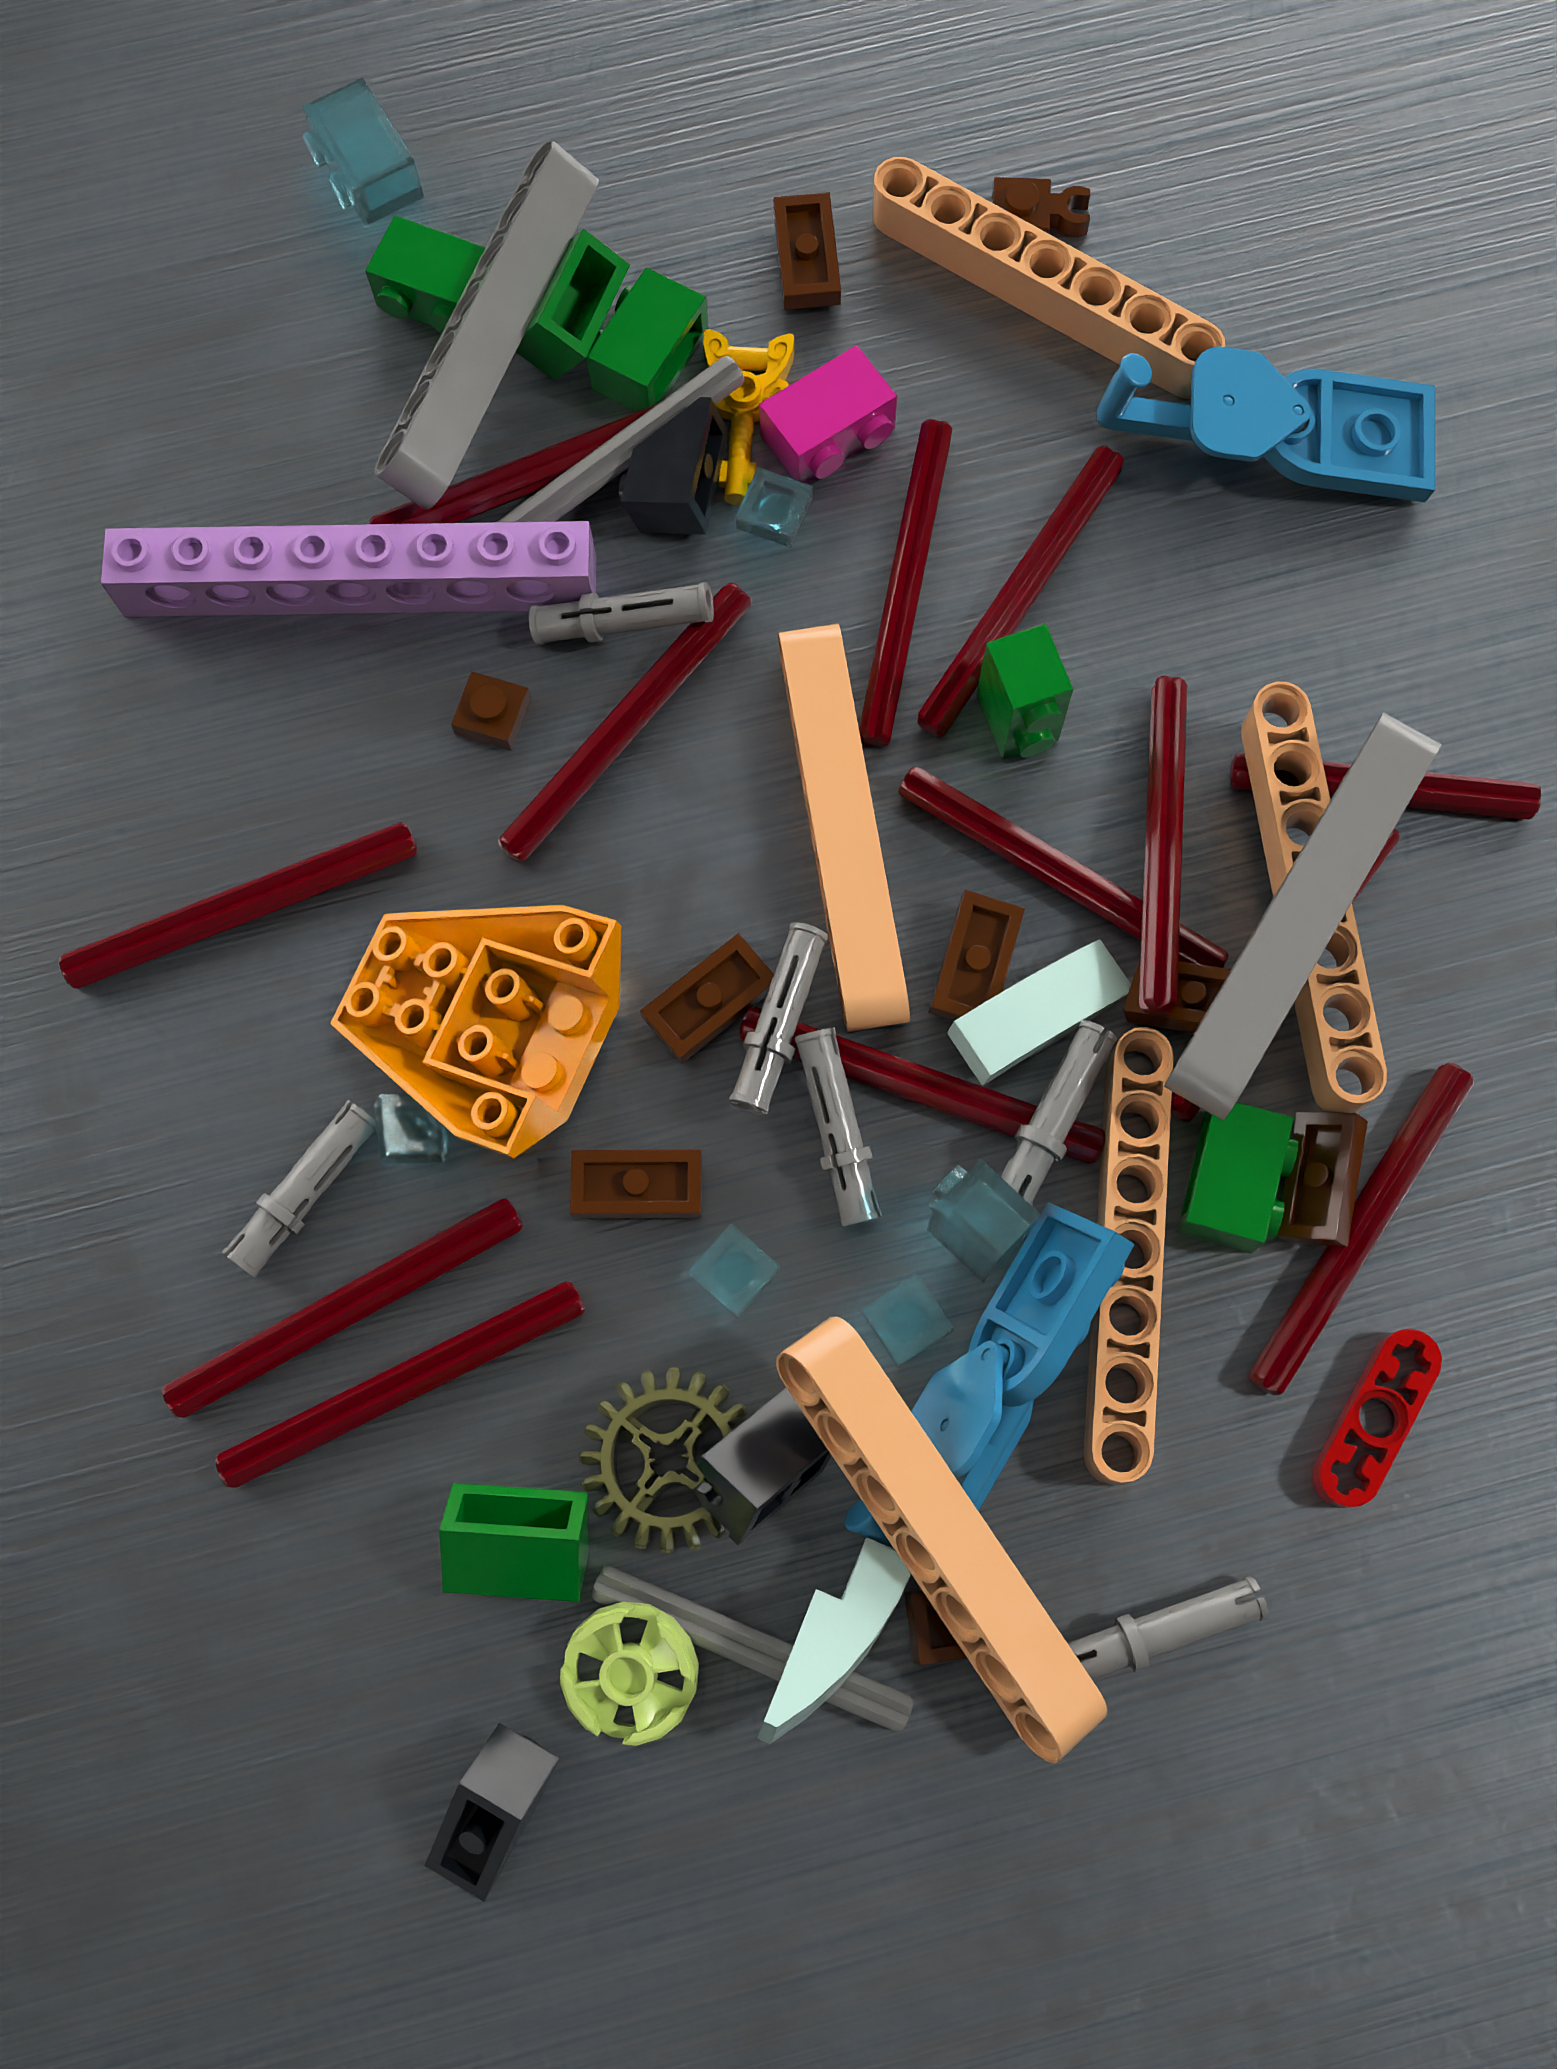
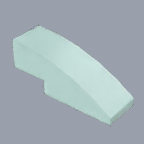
(1038, 1011)
(836, 1637)

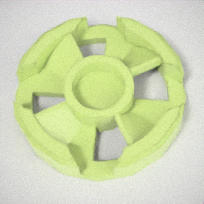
(630, 1673)

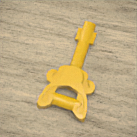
(743, 403)

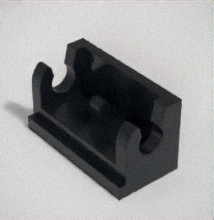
(760, 1466)

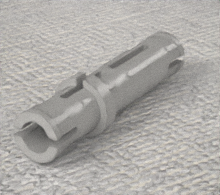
(597, 616)
(771, 1041)
(838, 1127)
(1044, 1135)
(294, 1196)
(1168, 1629)

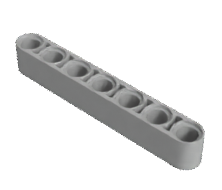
(486, 326)
(1302, 917)

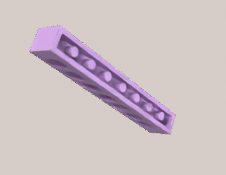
(347, 568)

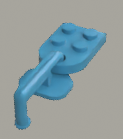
(1353, 427)
(1017, 1350)

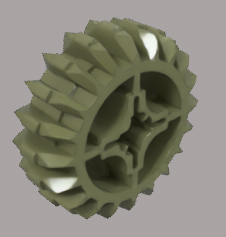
(625, 1424)

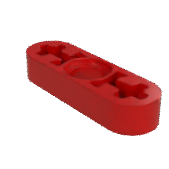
(1368, 1469)

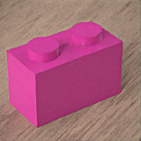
(828, 416)

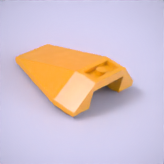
(487, 1014)

